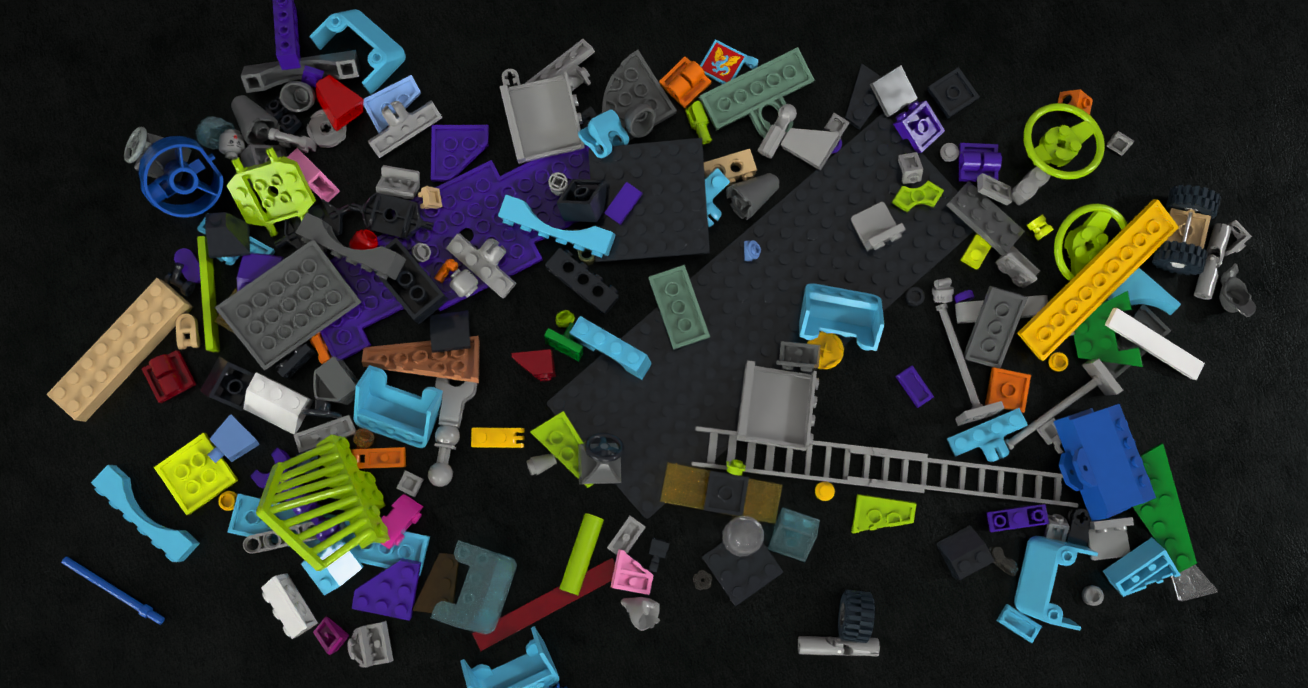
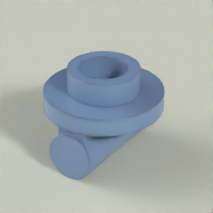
(751, 250)

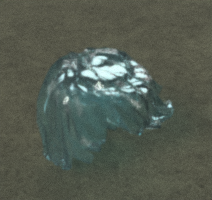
(210, 130)

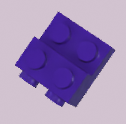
(919, 125)

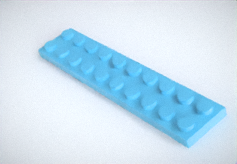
(247, 523)

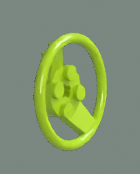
(1066, 138)
(1090, 233)

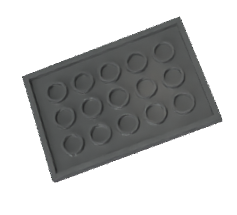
(288, 304)

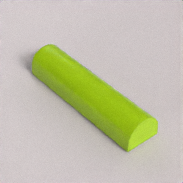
(581, 554)

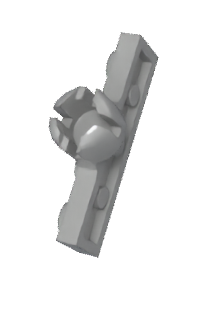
(403, 126)
(483, 262)

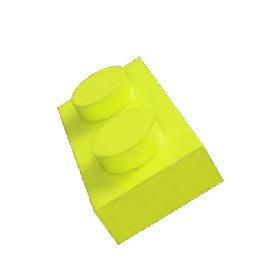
(976, 252)

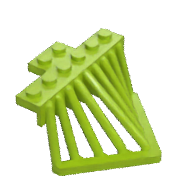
(353, 487)

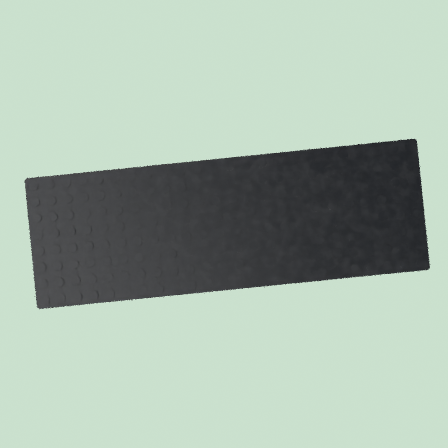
(758, 306)

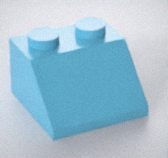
(337, 572)

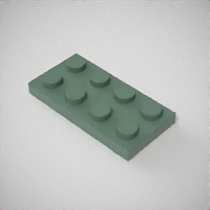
(679, 307)

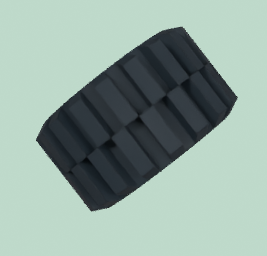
(856, 616)

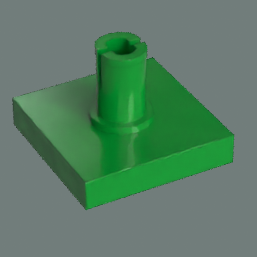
(564, 343)

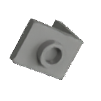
(1242, 238)

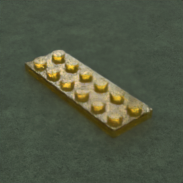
(688, 488)

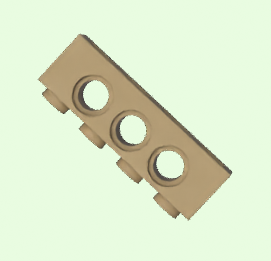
(742, 159)

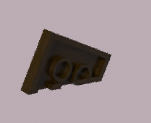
(439, 584)

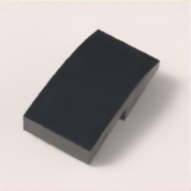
(285, 117)

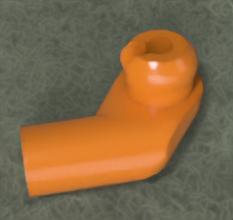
(449, 265)

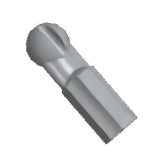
(770, 143)

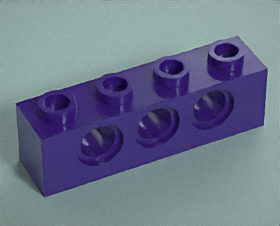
(286, 34)

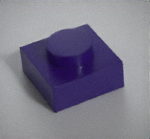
(311, 76)

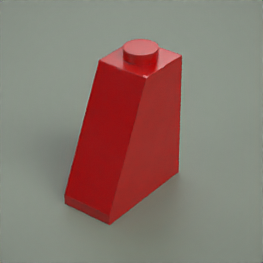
(338, 102)

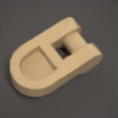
(184, 325)

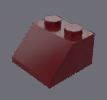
(537, 363)

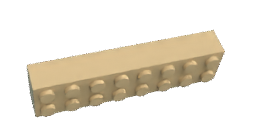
(119, 351)

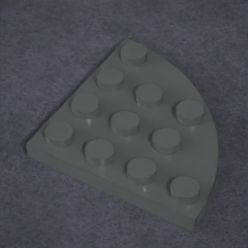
(636, 84)

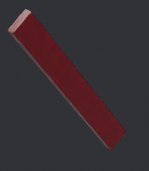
(545, 605)

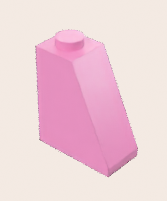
(315, 178)

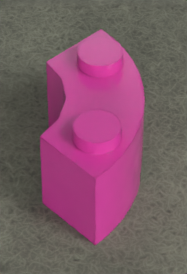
(403, 514)

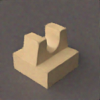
(431, 198)

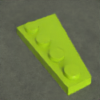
(561, 440)

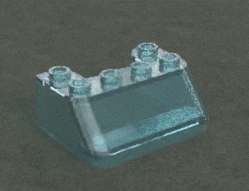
(482, 591)

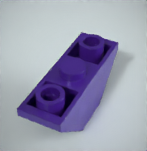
(1017, 517)

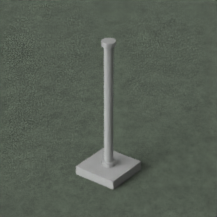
(1100, 377)
(977, 411)

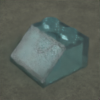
(794, 534)

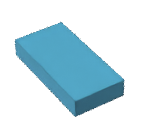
(1019, 623)

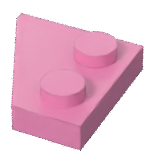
(630, 575)

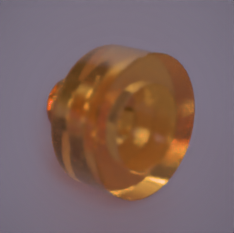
(363, 438)

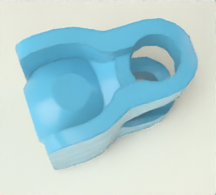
(603, 131)

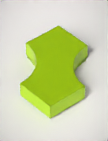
(910, 197)

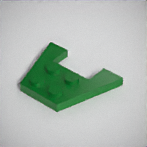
(1098, 341)

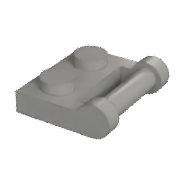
(287, 140)

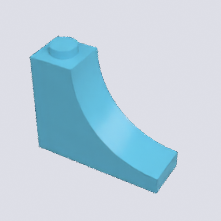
(1146, 291)

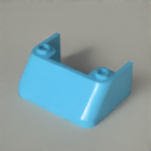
(383, 58)
(1038, 578)
(526, 671)

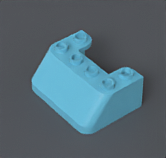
(841, 313)
(395, 411)

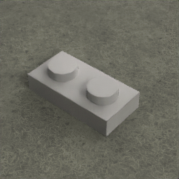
(994, 189)
(626, 536)

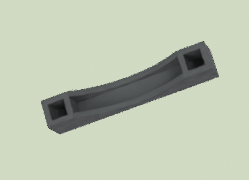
(267, 75)
(380, 259)

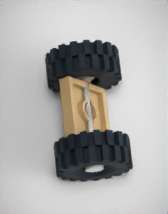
(1192, 212)

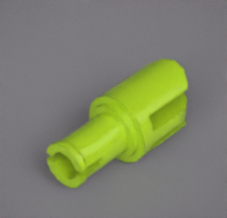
(699, 121)

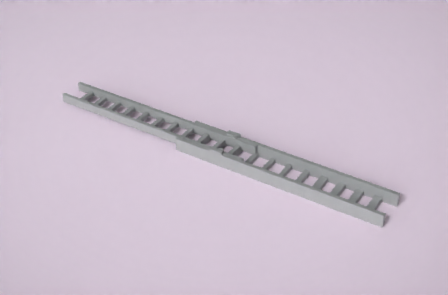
(883, 483)

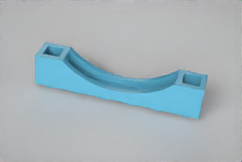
(593, 238)
(117, 488)

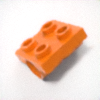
(685, 82)

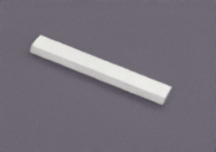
(1154, 343)

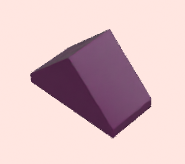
(330, 635)

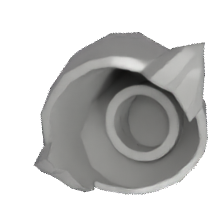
(642, 611)

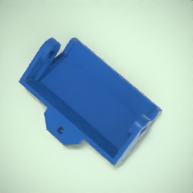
(1103, 462)

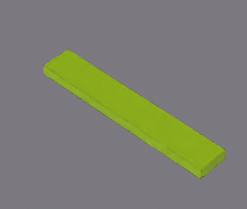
(208, 296)

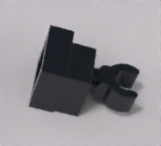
(658, 549)

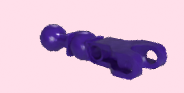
(261, 479)

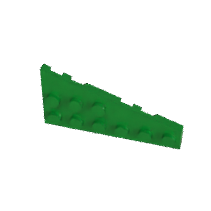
(1164, 513)

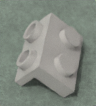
(398, 182)

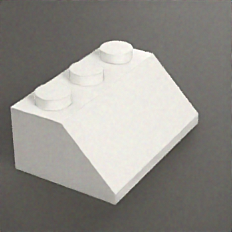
(276, 403)
(288, 605)

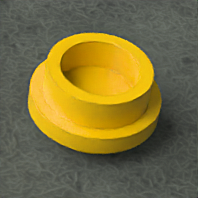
(1058, 361)
(824, 491)
(227, 500)

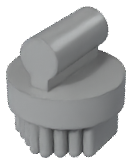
(942, 291)

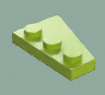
(881, 512)

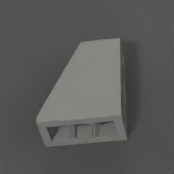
(810, 145)

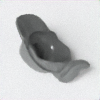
(1234, 293)

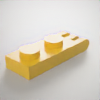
(496, 437)

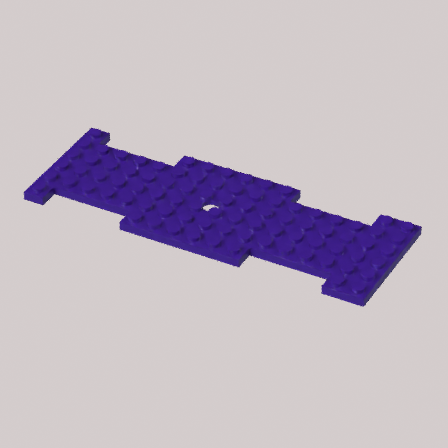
(467, 203)

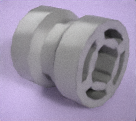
(560, 185)

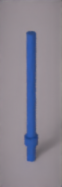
(144, 610)

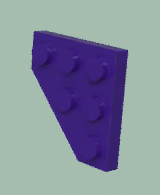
(455, 148)
(390, 591)

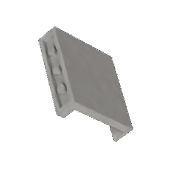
(543, 118)
(777, 407)

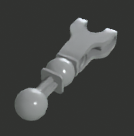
(449, 421)

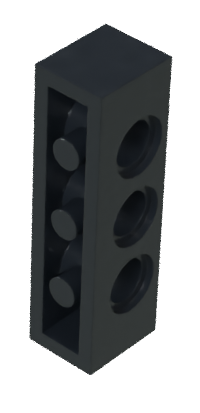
(556, 266)

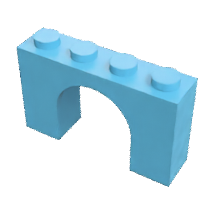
(596, 338)

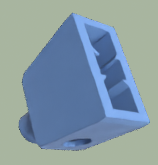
(231, 440)

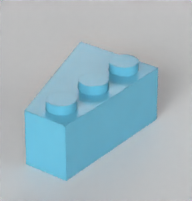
(1141, 567)

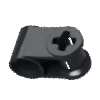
(1078, 528)

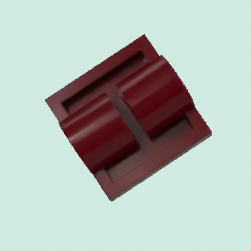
(168, 376)

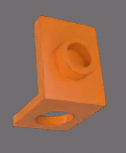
(1078, 99)

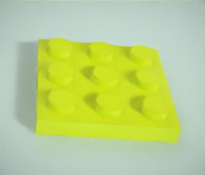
(194, 475)

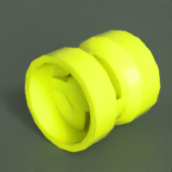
(1036, 224)

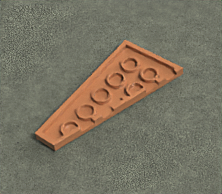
(419, 359)

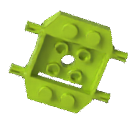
(293, 194)

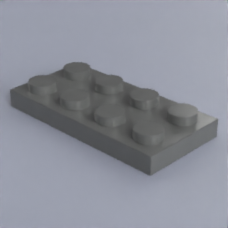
(985, 218)
(995, 327)

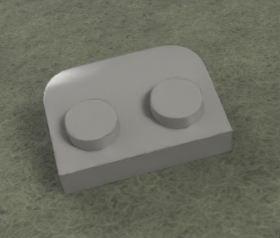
(371, 645)

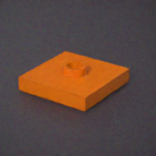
(1009, 388)

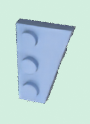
(404, 91)

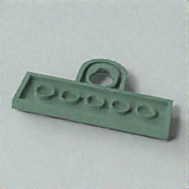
(757, 89)

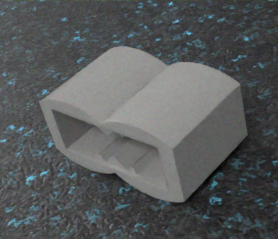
(1029, 185)

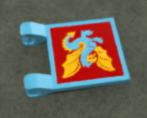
(724, 62)

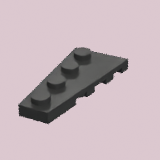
(1150, 320)

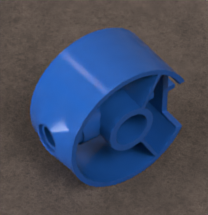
(166, 186)

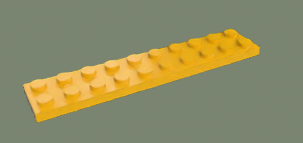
(1098, 279)

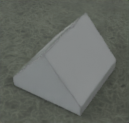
(1119, 143)

